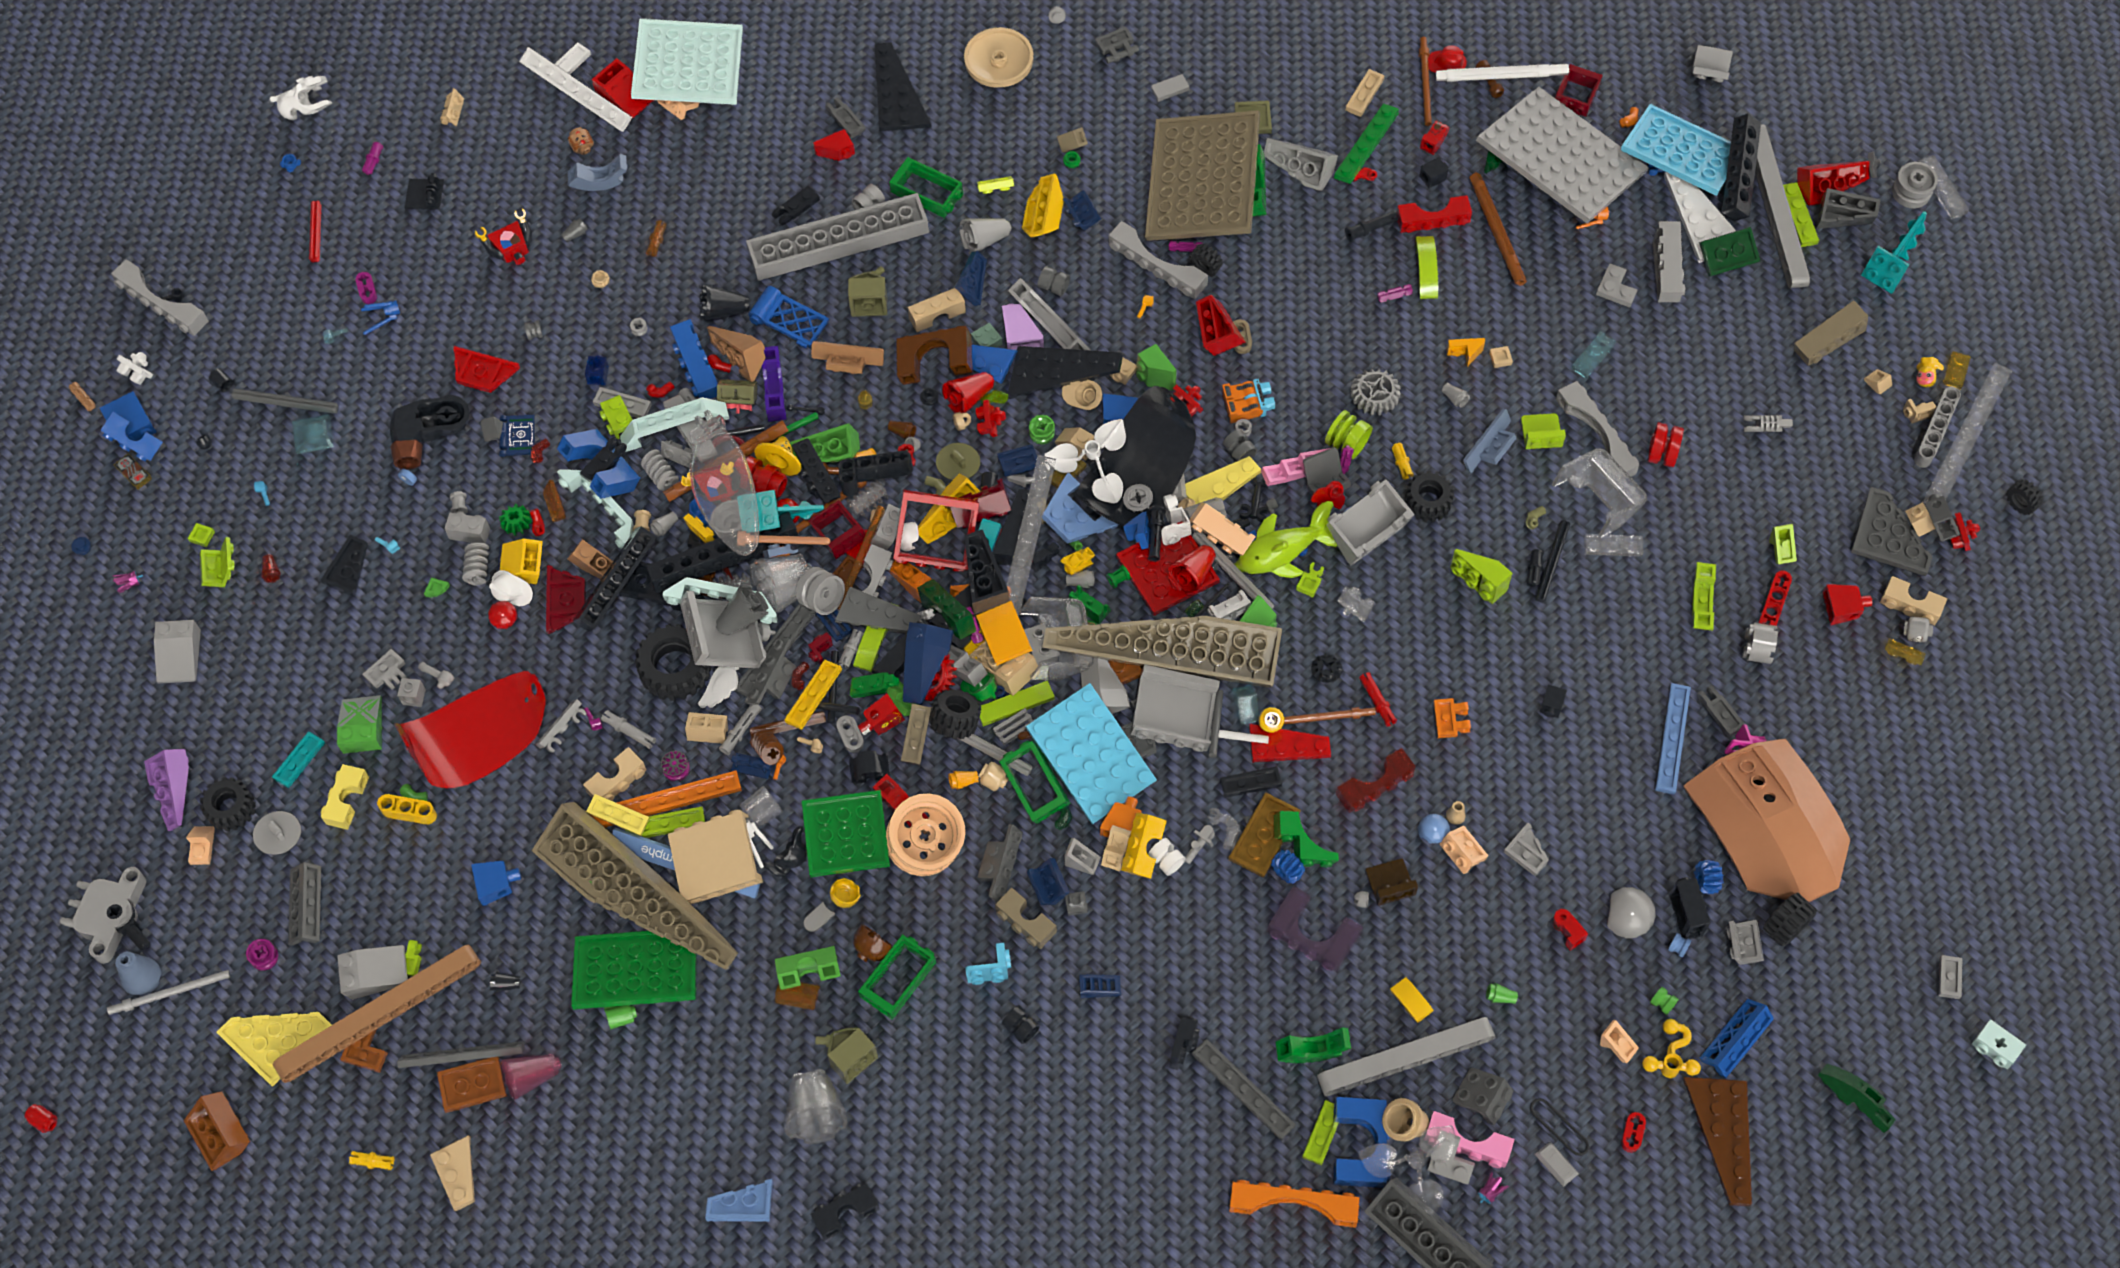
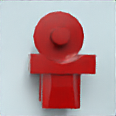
(1193, 393)
(992, 416)
(1963, 540)

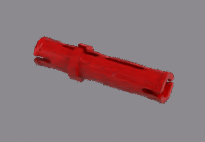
(1381, 705)

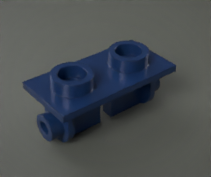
(751, 766)

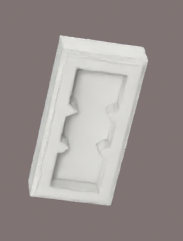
(573, 58)

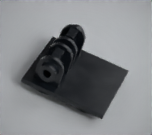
(424, 193)

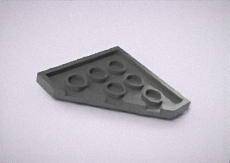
(1888, 537)

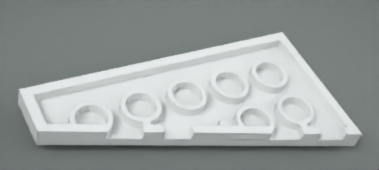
(1697, 213)

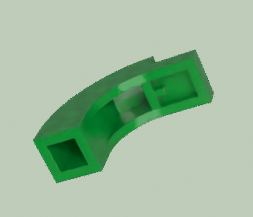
(1313, 1049)

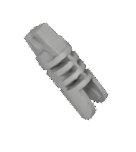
(1767, 423)

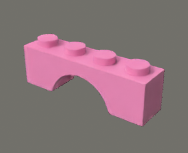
(1492, 1150)

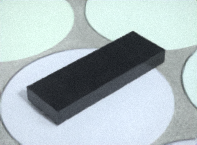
(1250, 782)

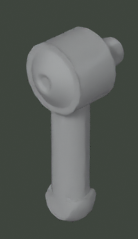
(444, 678)

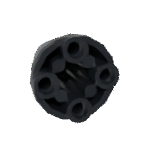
(721, 302)

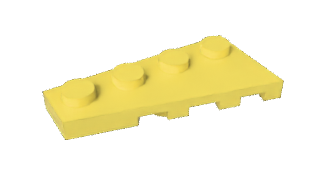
(1222, 481)

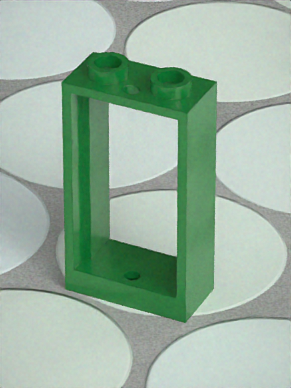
(912, 166)
(1051, 807)
(879, 1003)

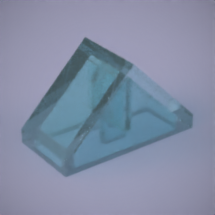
(1246, 704)

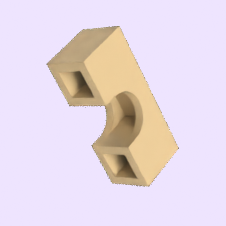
(926, 311)
(1898, 598)
(629, 767)

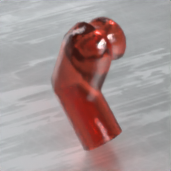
(536, 450)
(796, 681)

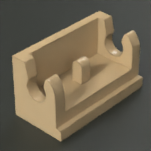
(706, 727)

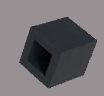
(1434, 172)
(1553, 701)

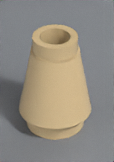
(1456, 813)

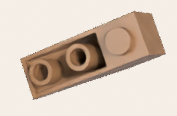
(589, 559)

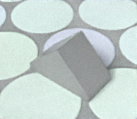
(1081, 857)

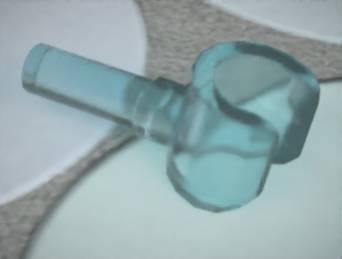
(329, 335)

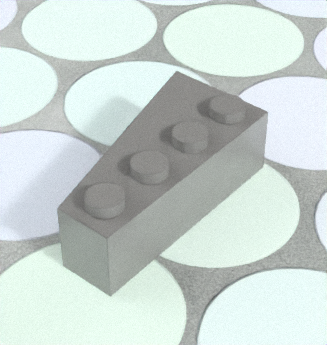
(1668, 261)

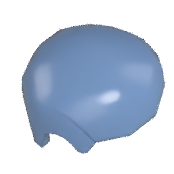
(1433, 828)

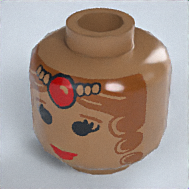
(580, 141)

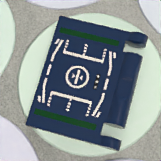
(517, 435)

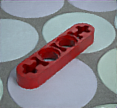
(1773, 603)

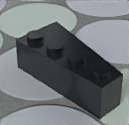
(1007, 541)

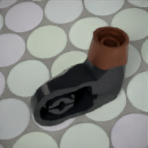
(422, 423)

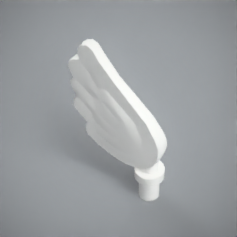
(720, 686)

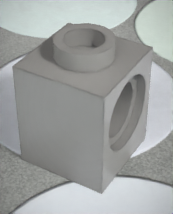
(411, 692)

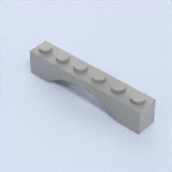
(1185, 278)
(185, 315)
(1046, 316)
(1577, 403)

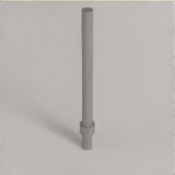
(130, 1004)

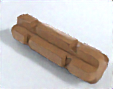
(81, 395)

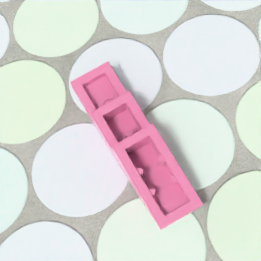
(1287, 469)

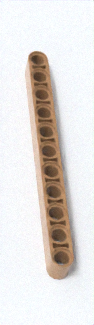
(376, 1013)

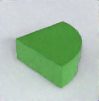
(436, 587)

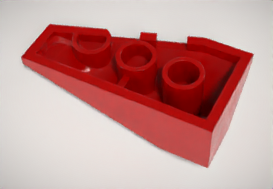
(1815, 179)

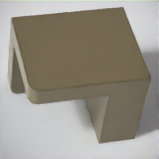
(1072, 140)

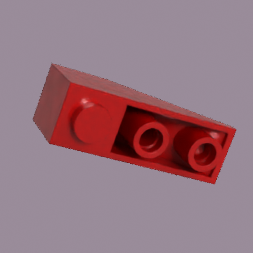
(892, 794)

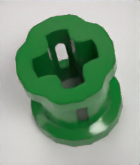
(1118, 576)

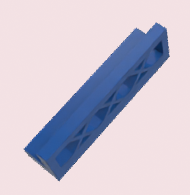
(1741, 1038)

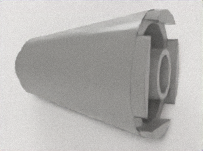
(983, 232)

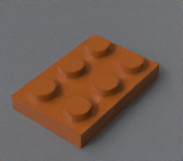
(471, 1084)

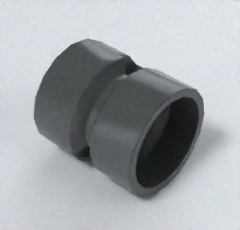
(1052, 280)
(1239, 446)

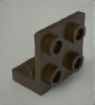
(1391, 882)

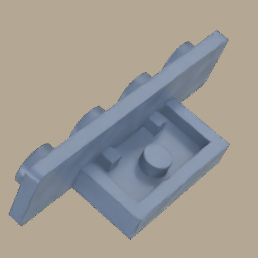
(1492, 443)

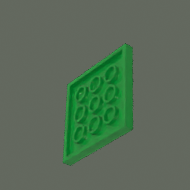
(845, 833)

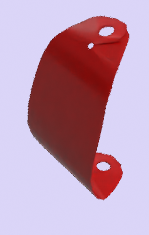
(476, 731)

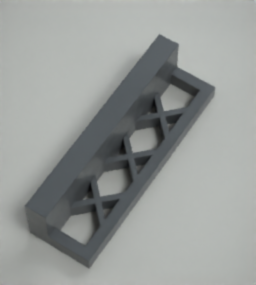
(306, 904)

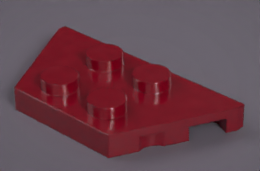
(563, 598)

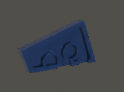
(972, 278)

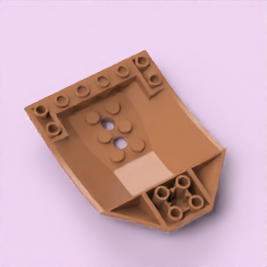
(1778, 844)

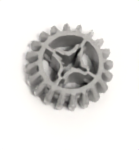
(1377, 400)

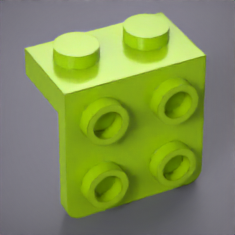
(1542, 431)
(217, 565)

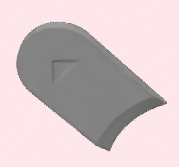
(818, 918)

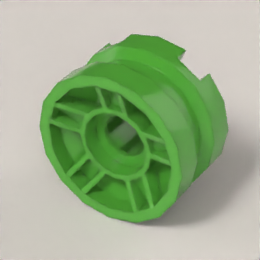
(1039, 436)

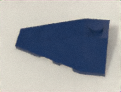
(923, 656)

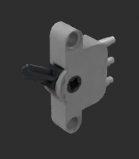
(98, 912)

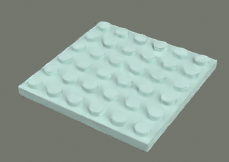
(687, 61)

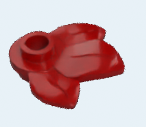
(1332, 492)

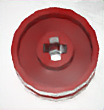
(1665, 444)

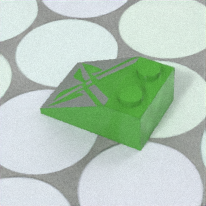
(360, 724)

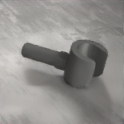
(1271, 505)

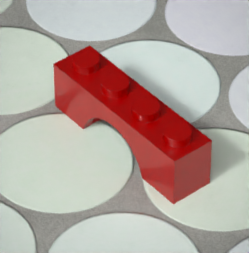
(1414, 218)

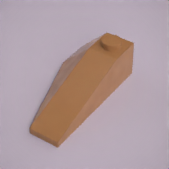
(740, 349)

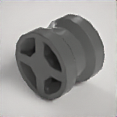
(533, 330)

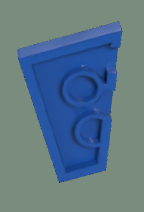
(992, 360)

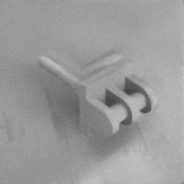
(1204, 836)

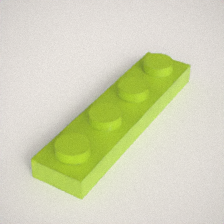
(1801, 217)

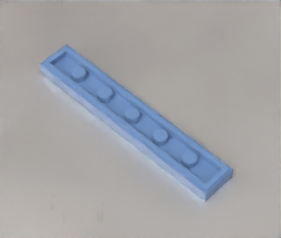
(1672, 738)

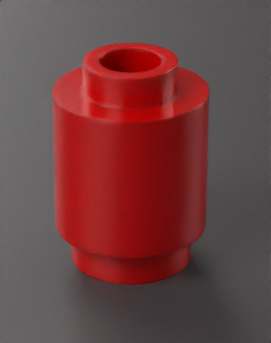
(41, 1118)

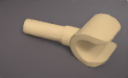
(816, 745)

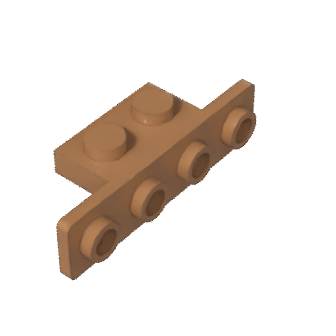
(847, 357)

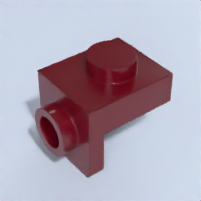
(818, 646)

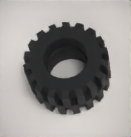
(1433, 484)
(955, 714)
(218, 794)
(1789, 919)

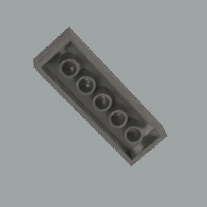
(1422, 1230)

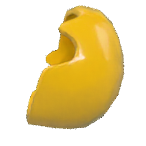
(844, 893)

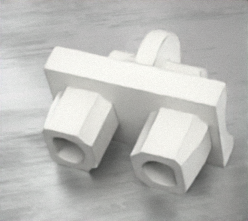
(127, 365)

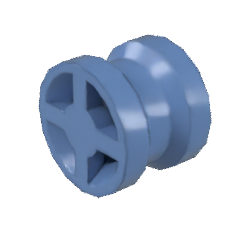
(1679, 945)

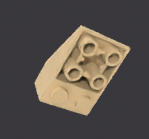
(1011, 674)

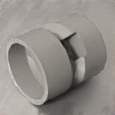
(870, 196)

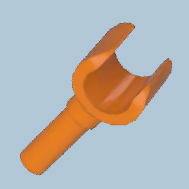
(782, 760)

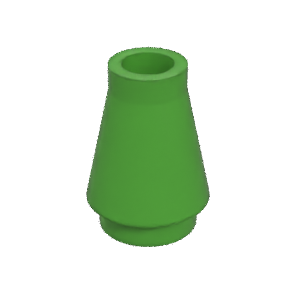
(1500, 994)

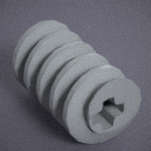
(659, 470)
(475, 563)

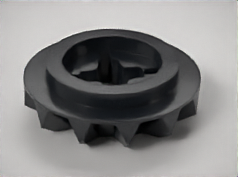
(1325, 675)

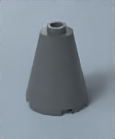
(741, 610)

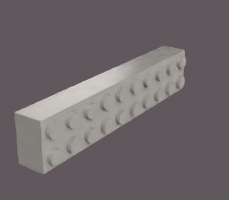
(837, 236)

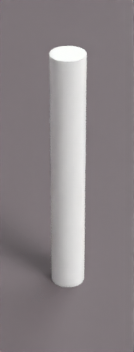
(1243, 736)

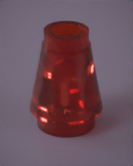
(270, 570)

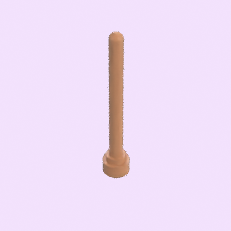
(794, 540)

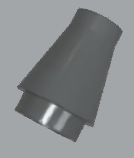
(574, 230)

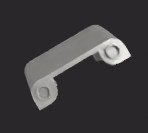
(1369, 522)

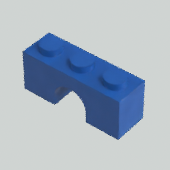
(116, 429)

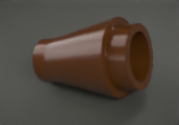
(902, 429)

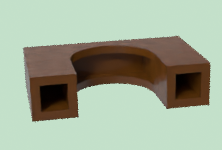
(912, 349)

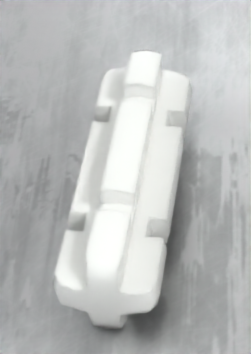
(926, 614)

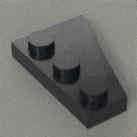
(346, 567)

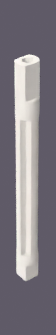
(1502, 72)

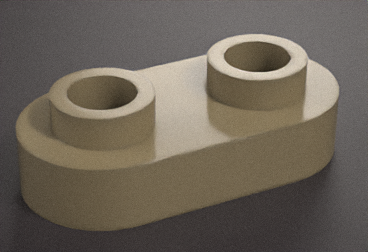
(1244, 326)

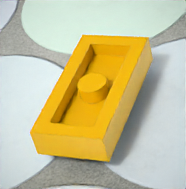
(697, 527)

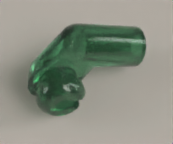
(1064, 819)

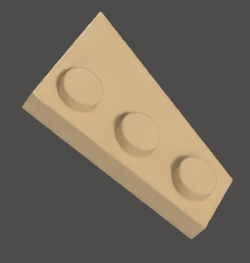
(455, 1172)

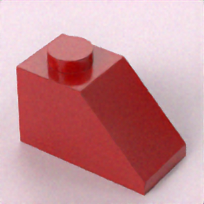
(835, 146)

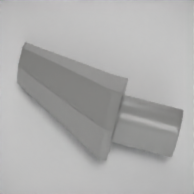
(1020, 479)

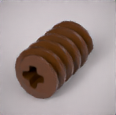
(767, 746)

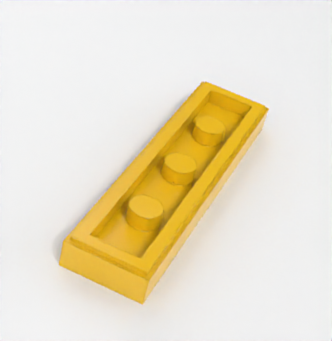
(813, 694)

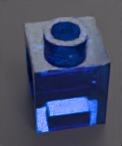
(599, 376)

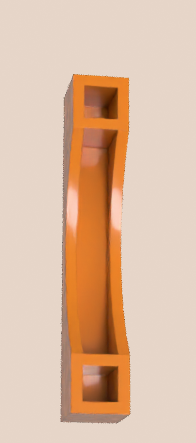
(1339, 1209)

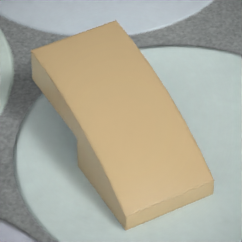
(1116, 848)

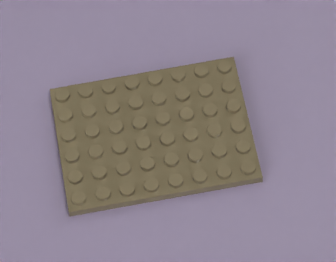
(1203, 176)

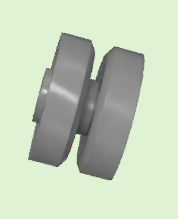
(1914, 185)
(820, 590)

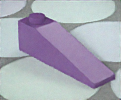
(169, 775)

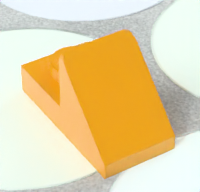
(1469, 347)

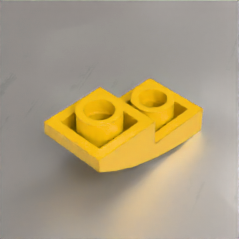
(1411, 999)

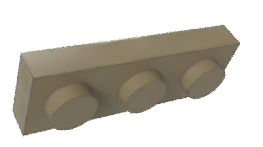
(915, 734)

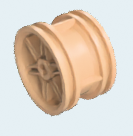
(952, 837)

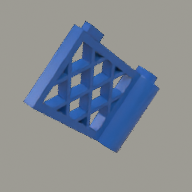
(767, 307)

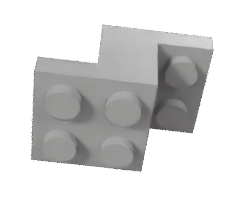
(1711, 63)

